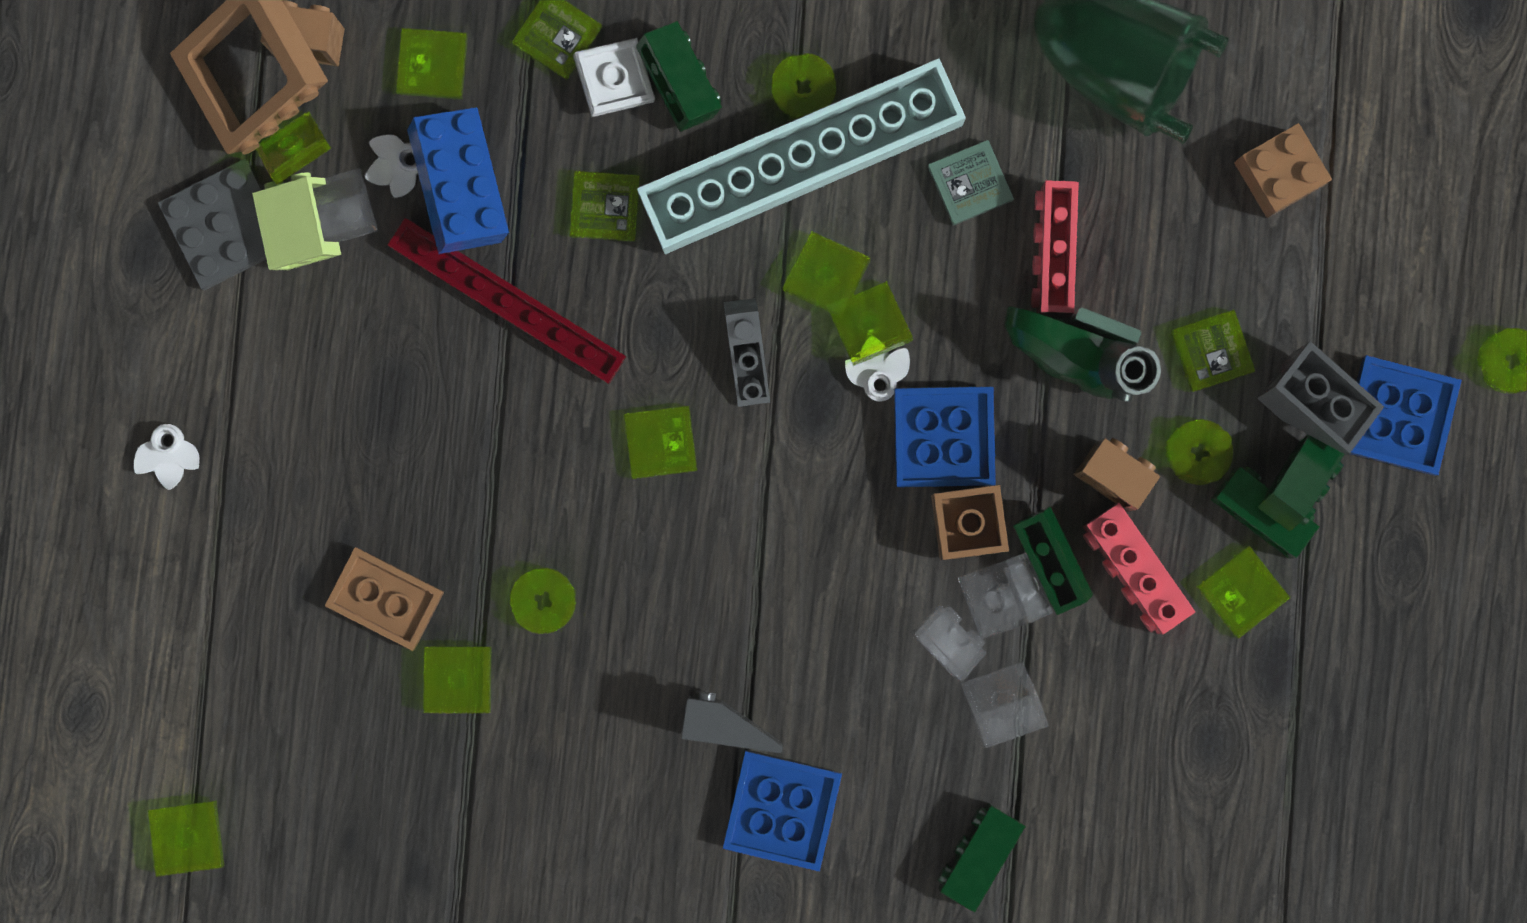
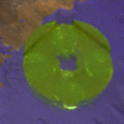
(802, 68)
(1495, 367)
(1215, 441)
(525, 607)

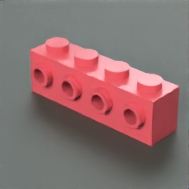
(1057, 249)
(1138, 569)

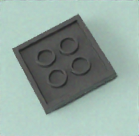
(217, 224)

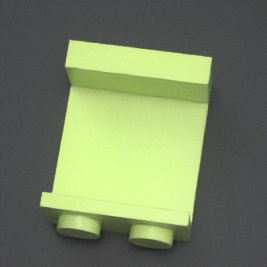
(292, 223)

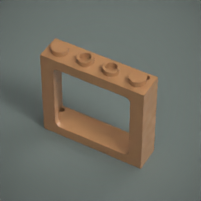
(290, 50)

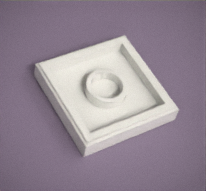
(613, 77)

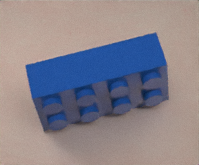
(457, 180)

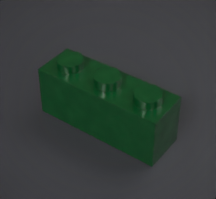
(679, 76)
(1301, 482)
(1240, 498)
(1053, 560)
(980, 856)

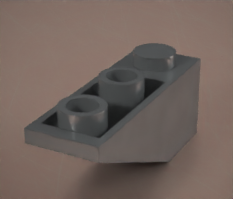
(747, 352)

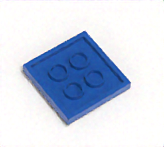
(1414, 417)
(944, 436)
(782, 810)

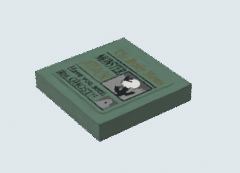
(970, 182)
(1104, 326)

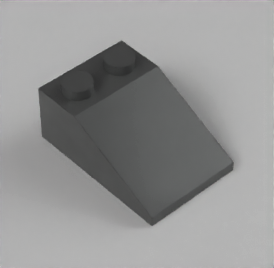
(1320, 399)
(719, 723)

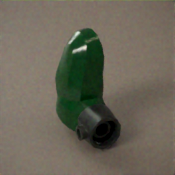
(1083, 358)

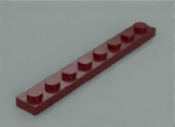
(508, 302)

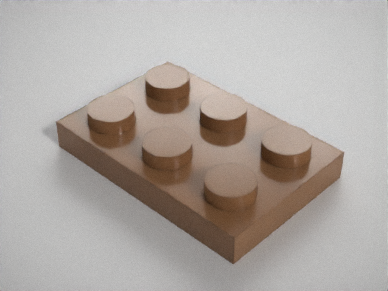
(384, 598)

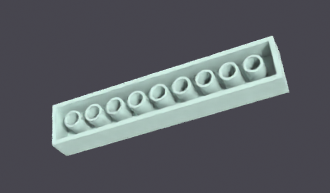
(802, 156)

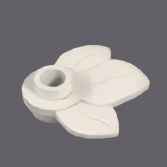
(391, 165)
(884, 367)
(166, 461)

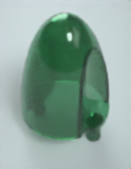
(1127, 56)

